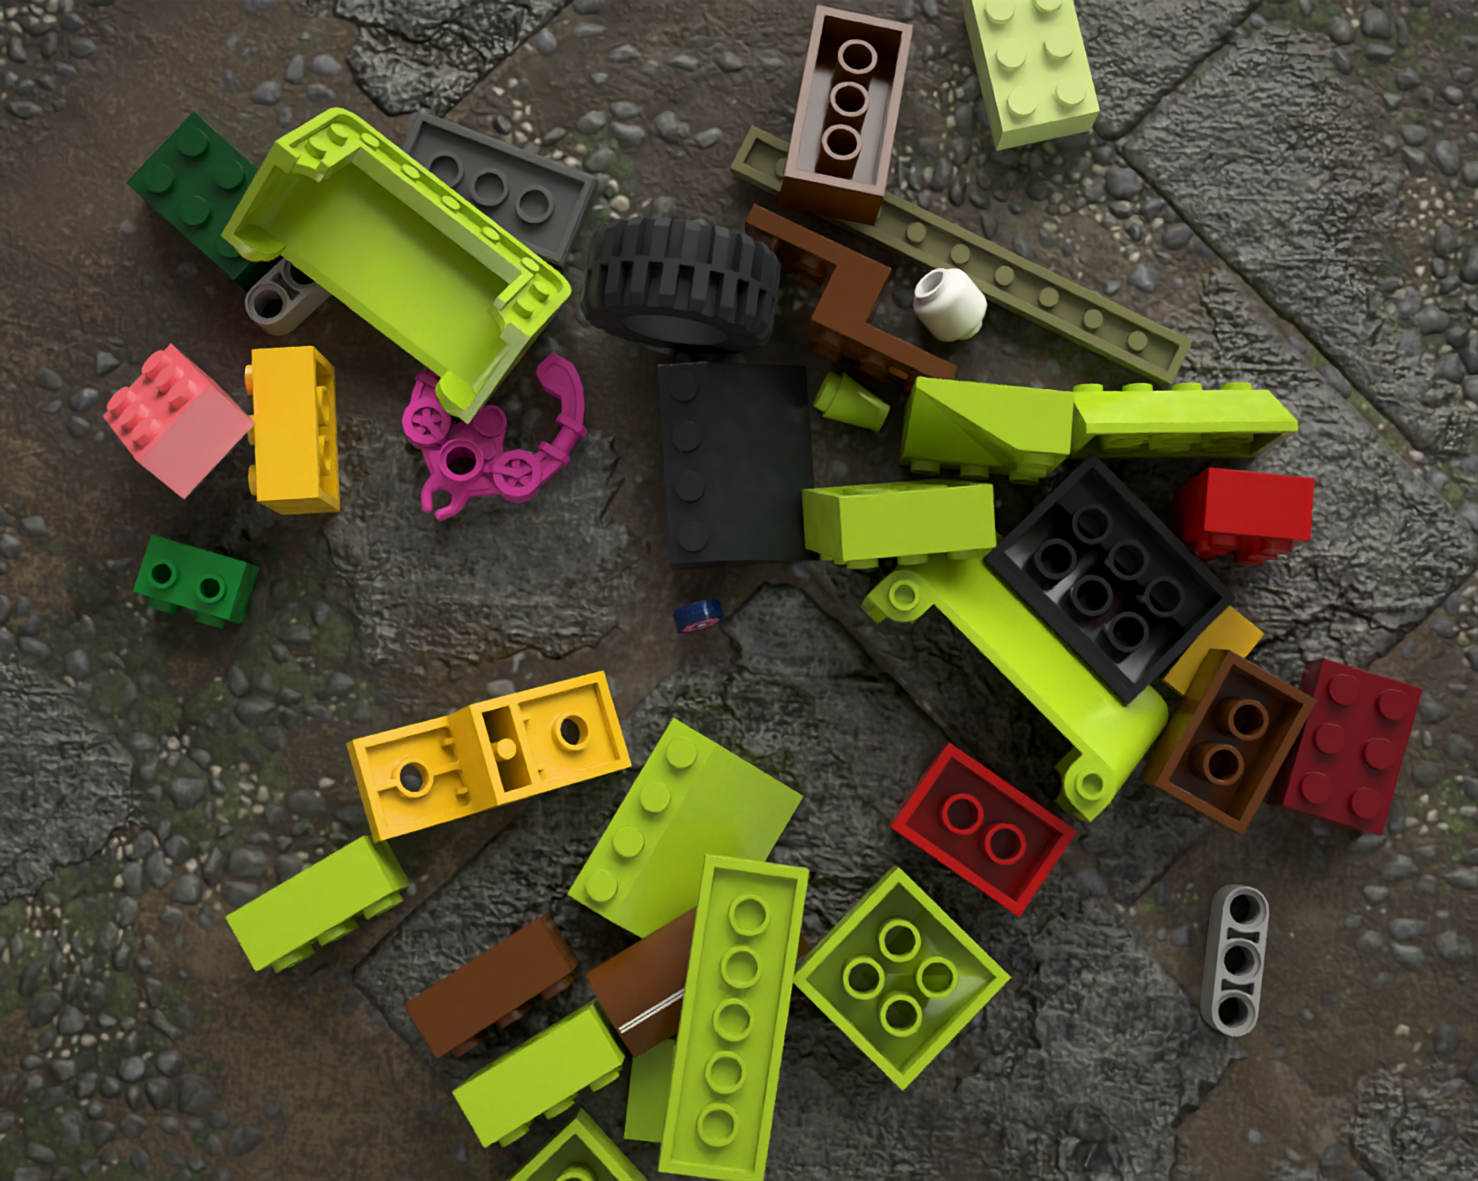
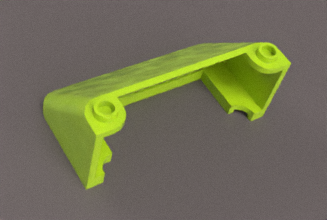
(400, 253)
(1104, 730)

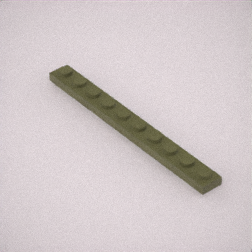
(996, 272)

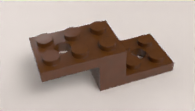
(848, 304)

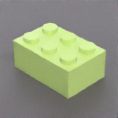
(1031, 69)

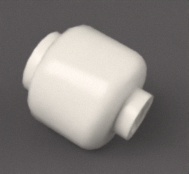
(949, 304)

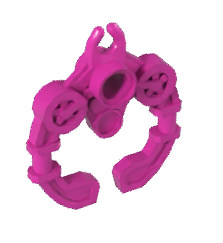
(512, 474)

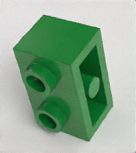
(195, 579)

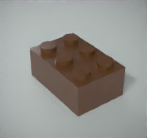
(1227, 740)
(494, 988)

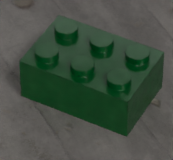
(196, 187)

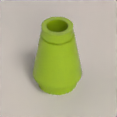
(850, 402)

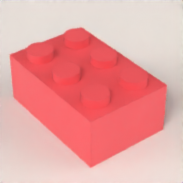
(176, 420)

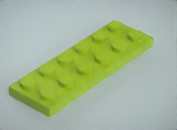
(733, 1019)

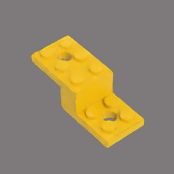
(488, 755)

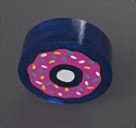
(698, 615)

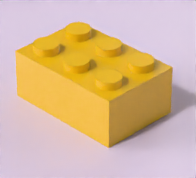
(293, 430)

